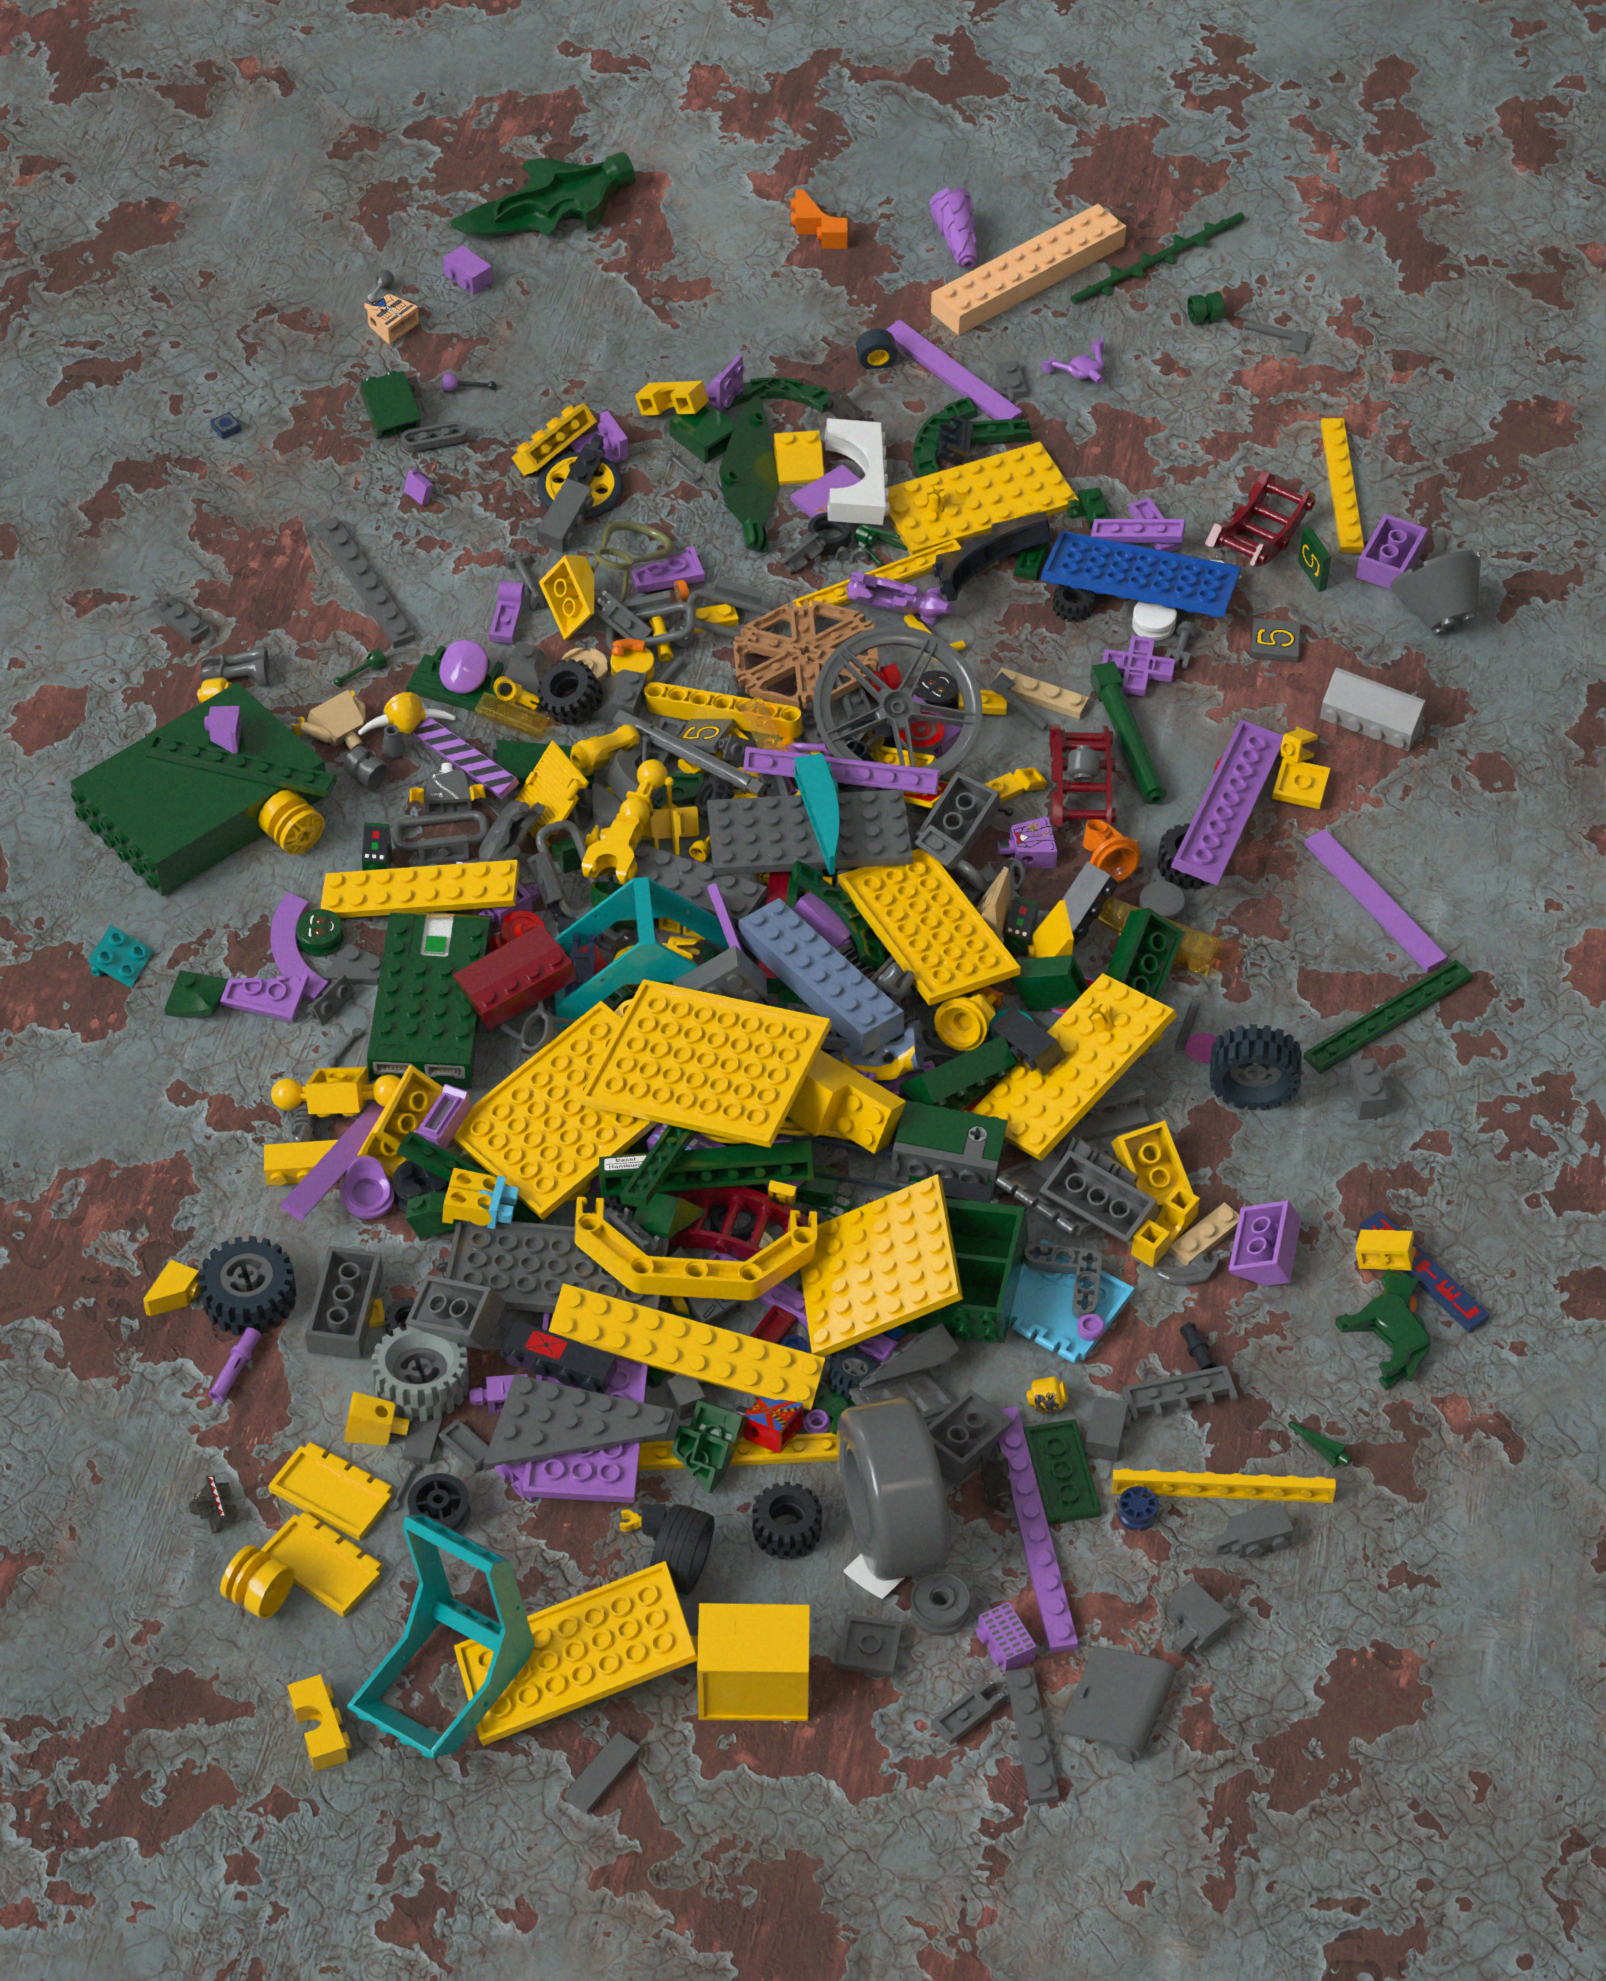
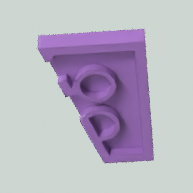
(664, 574)
(266, 997)

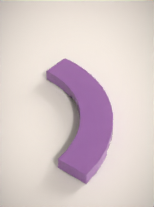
(285, 948)

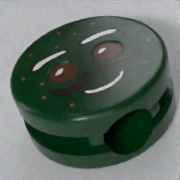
(319, 932)

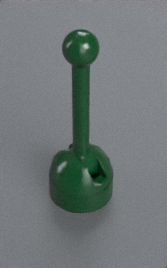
(374, 659)

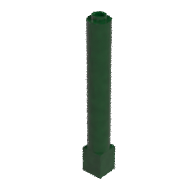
(1108, 689)

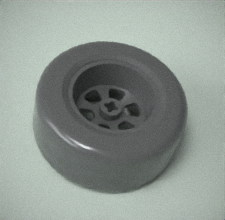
(893, 1488)

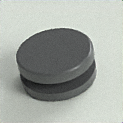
(1164, 899)

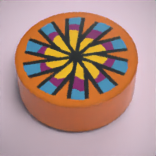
(681, 590)

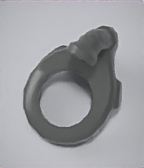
(1014, 866)

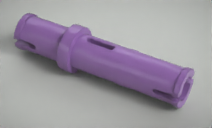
(239, 1356)

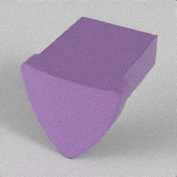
(418, 486)

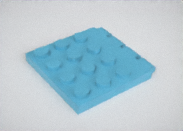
(1045, 1307)

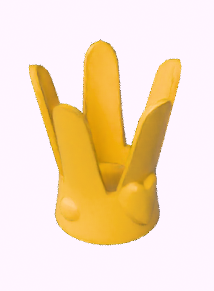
(678, 945)

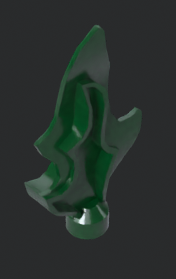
(551, 195)

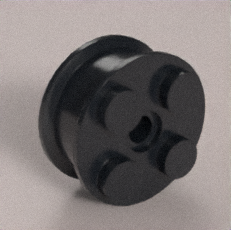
(413, 1181)
(442, 1499)

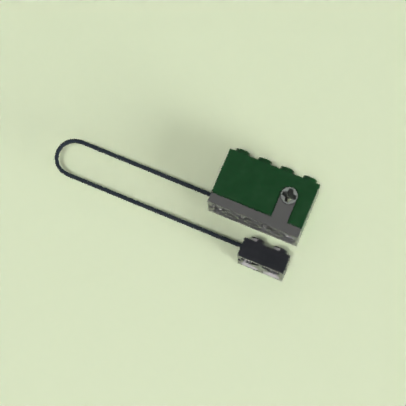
(941, 1141)

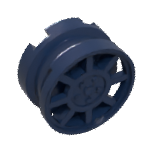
(1137, 1509)

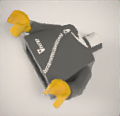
(447, 791)

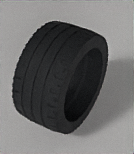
(684, 1545)

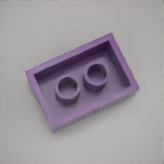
(1391, 551)

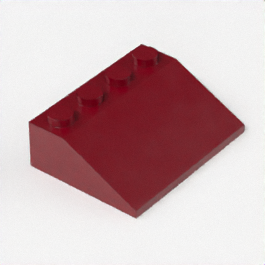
(516, 976)

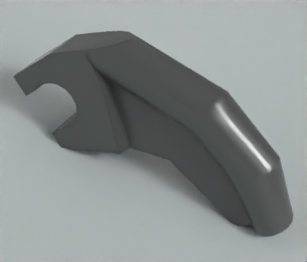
(1193, 1273)

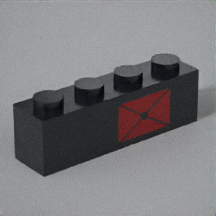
(559, 1357)

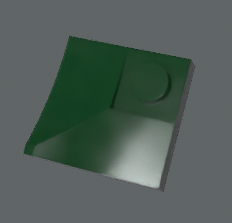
(195, 995)

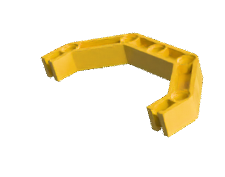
(693, 1276)

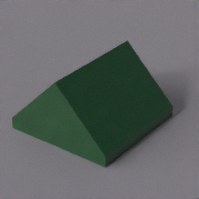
(667, 1215)

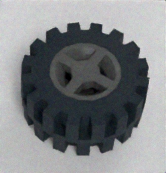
(848, 1371)

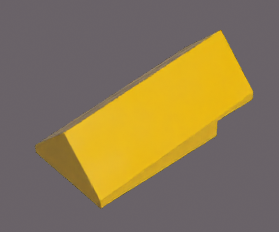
(402, 1114)

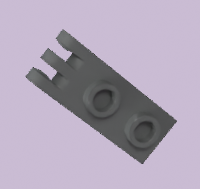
(621, 618)

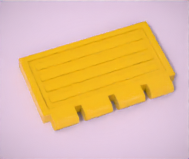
(332, 1492)
(322, 1564)

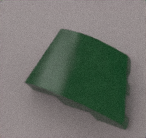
(709, 1442)

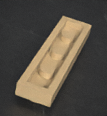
(1047, 695)

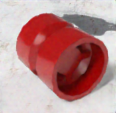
(889, 675)

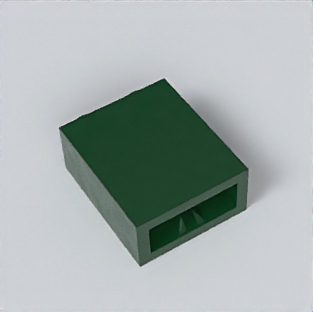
(390, 404)
(702, 433)
(1049, 982)

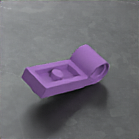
(507, 611)

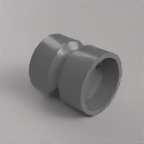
(366, 767)

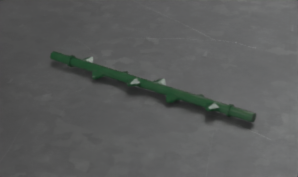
(1148, 260)

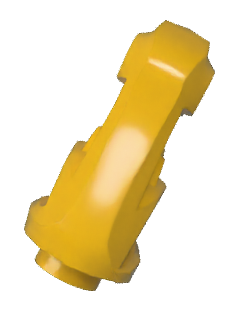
(597, 751)

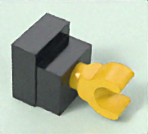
(650, 1521)

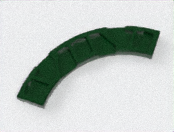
(927, 438)
(841, 903)

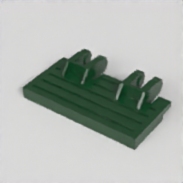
(427, 683)

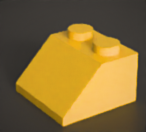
(798, 457)

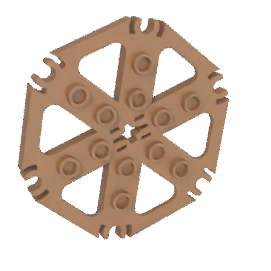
(801, 654)

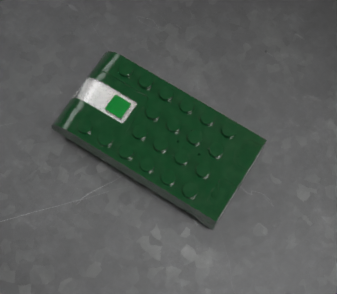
(419, 1006)

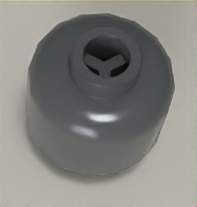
(1083, 763)

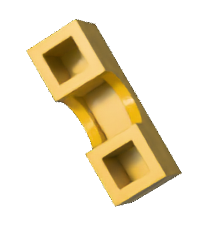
(686, 397)
(1155, 1237)
(312, 1702)

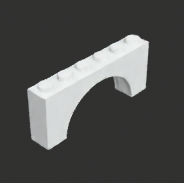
(867, 499)

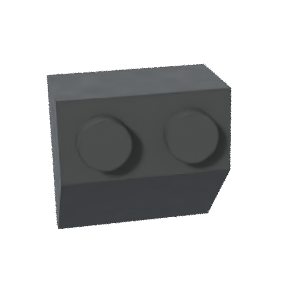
(623, 692)

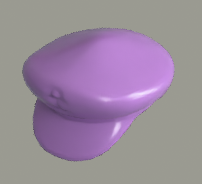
(463, 666)
(366, 1189)

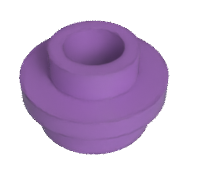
(816, 1416)

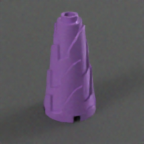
(956, 223)

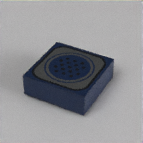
(225, 425)

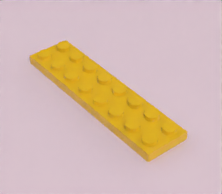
(421, 889)

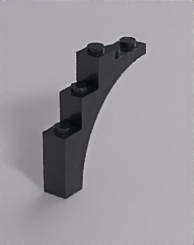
(978, 552)

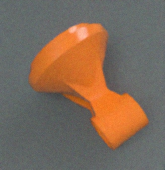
(1112, 851)

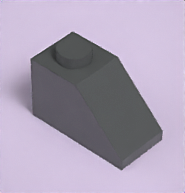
(605, 806)

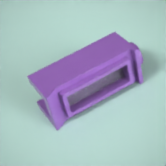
(445, 1116)

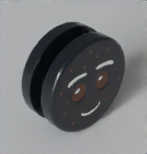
(938, 689)

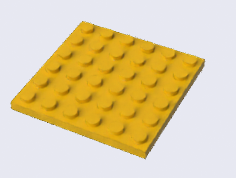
(880, 1267)

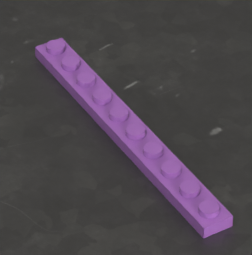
(1037, 1539)

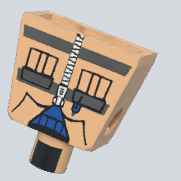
(391, 317)

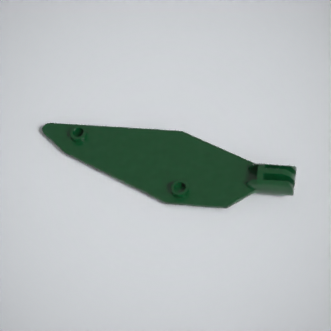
(750, 474)

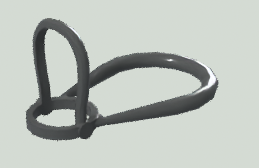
(524, 1036)

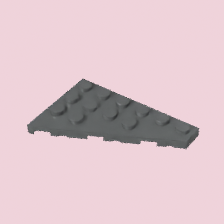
(559, 1419)

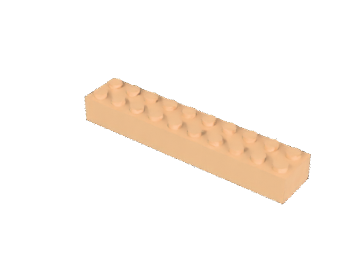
(1028, 269)

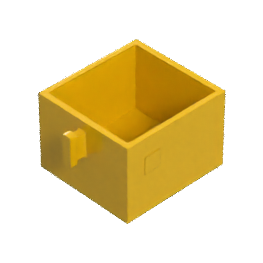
(753, 1662)

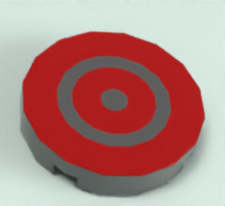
(924, 735)

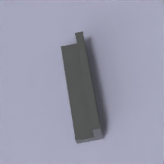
(1114, 1120)

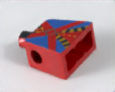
(772, 1422)

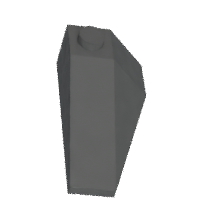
(914, 1356)

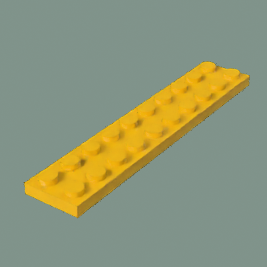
(687, 1347)

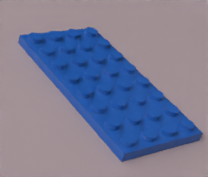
(1141, 574)

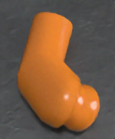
(628, 644)

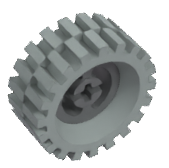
(442, 1369)

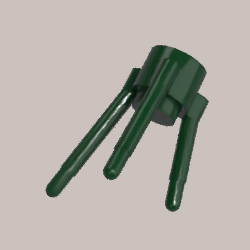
(869, 536)

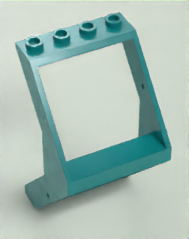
(649, 960)
(435, 1604)

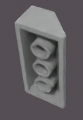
(1373, 709)

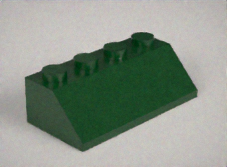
(1145, 952)
(959, 1073)

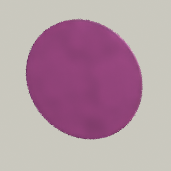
(1199, 1047)

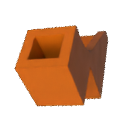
(811, 220)

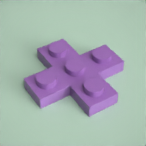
(1140, 665)

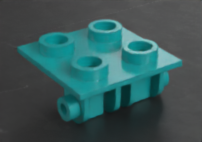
(119, 956)

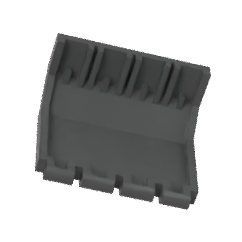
(1030, 1176)

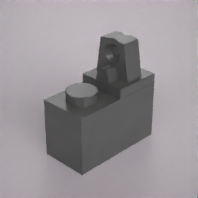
(1199, 1616)

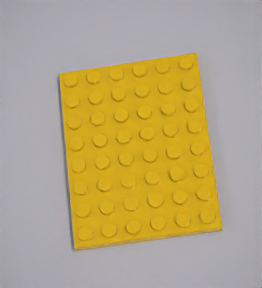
(706, 1062)
(535, 1123)

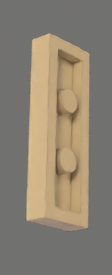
(1205, 1234)

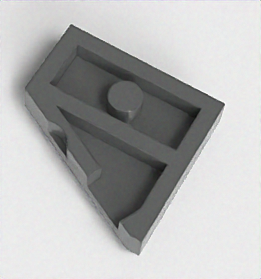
(357, 966)

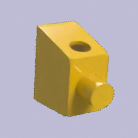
(372, 1421)

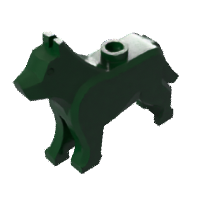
(1395, 1325)

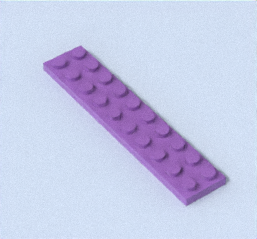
(1228, 802)

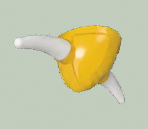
(405, 712)

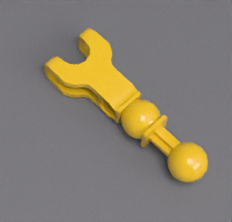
(625, 831)

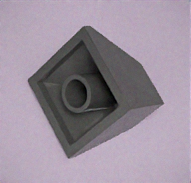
(526, 668)

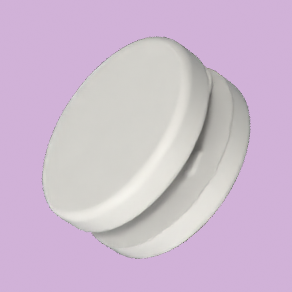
(1153, 620)

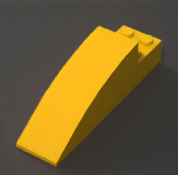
(846, 1102)

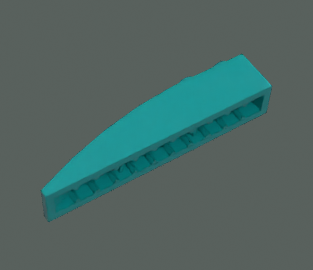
(821, 803)

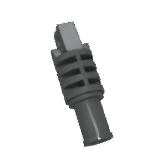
(303, 1124)

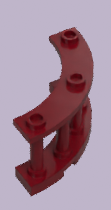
(1228, 532)
(1067, 741)
(737, 1199)

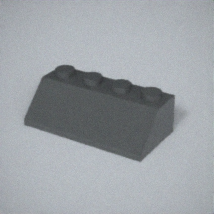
(1099, 1197)

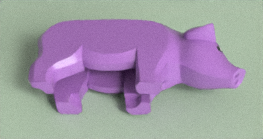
(897, 597)

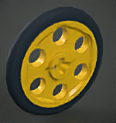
(561, 467)

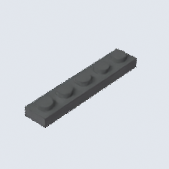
(1031, 1736)

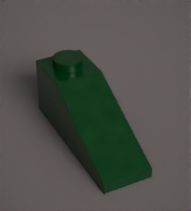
(426, 1213)

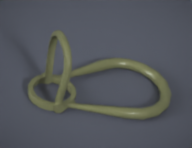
(635, 527)

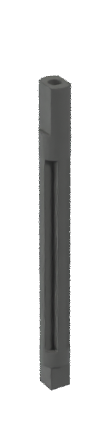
(692, 754)

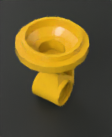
(965, 1021)

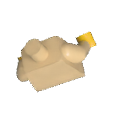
(335, 721)

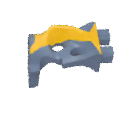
(907, 1053)

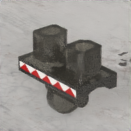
(209, 1504)

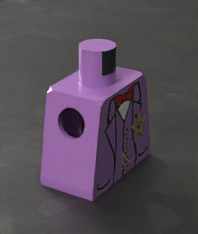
(1031, 844)

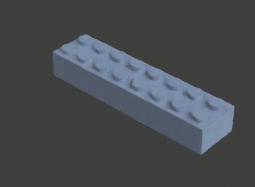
(821, 976)

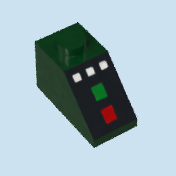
(376, 846)
(1020, 925)

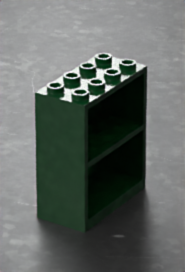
(989, 1260)

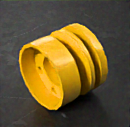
(291, 822)
(257, 1582)

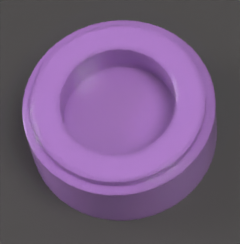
(1090, 1327)

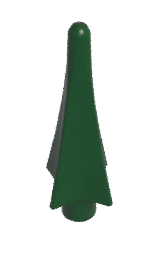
(1329, 1449)

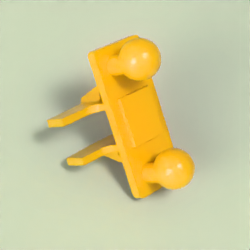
(671, 824)

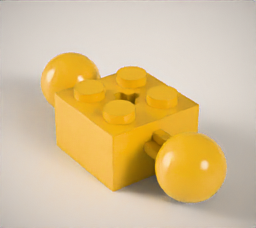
(334, 1091)

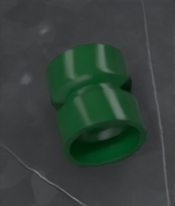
(1207, 307)

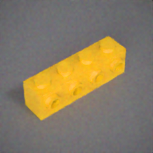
(553, 439)

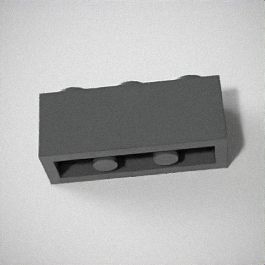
(565, 515)

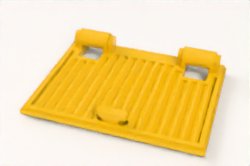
(553, 785)

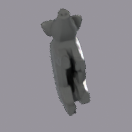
(509, 832)

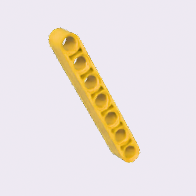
(700, 704)

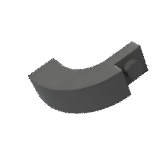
(623, 773)

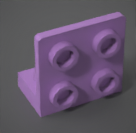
(726, 385)
(614, 439)

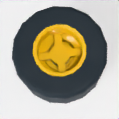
(876, 349)

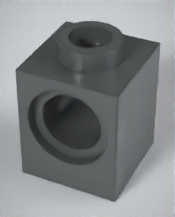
(684, 1395)

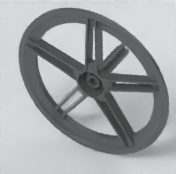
(897, 705)

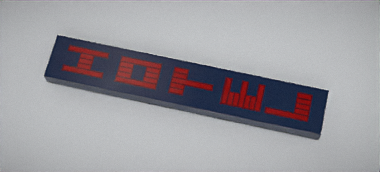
(1436, 1281)

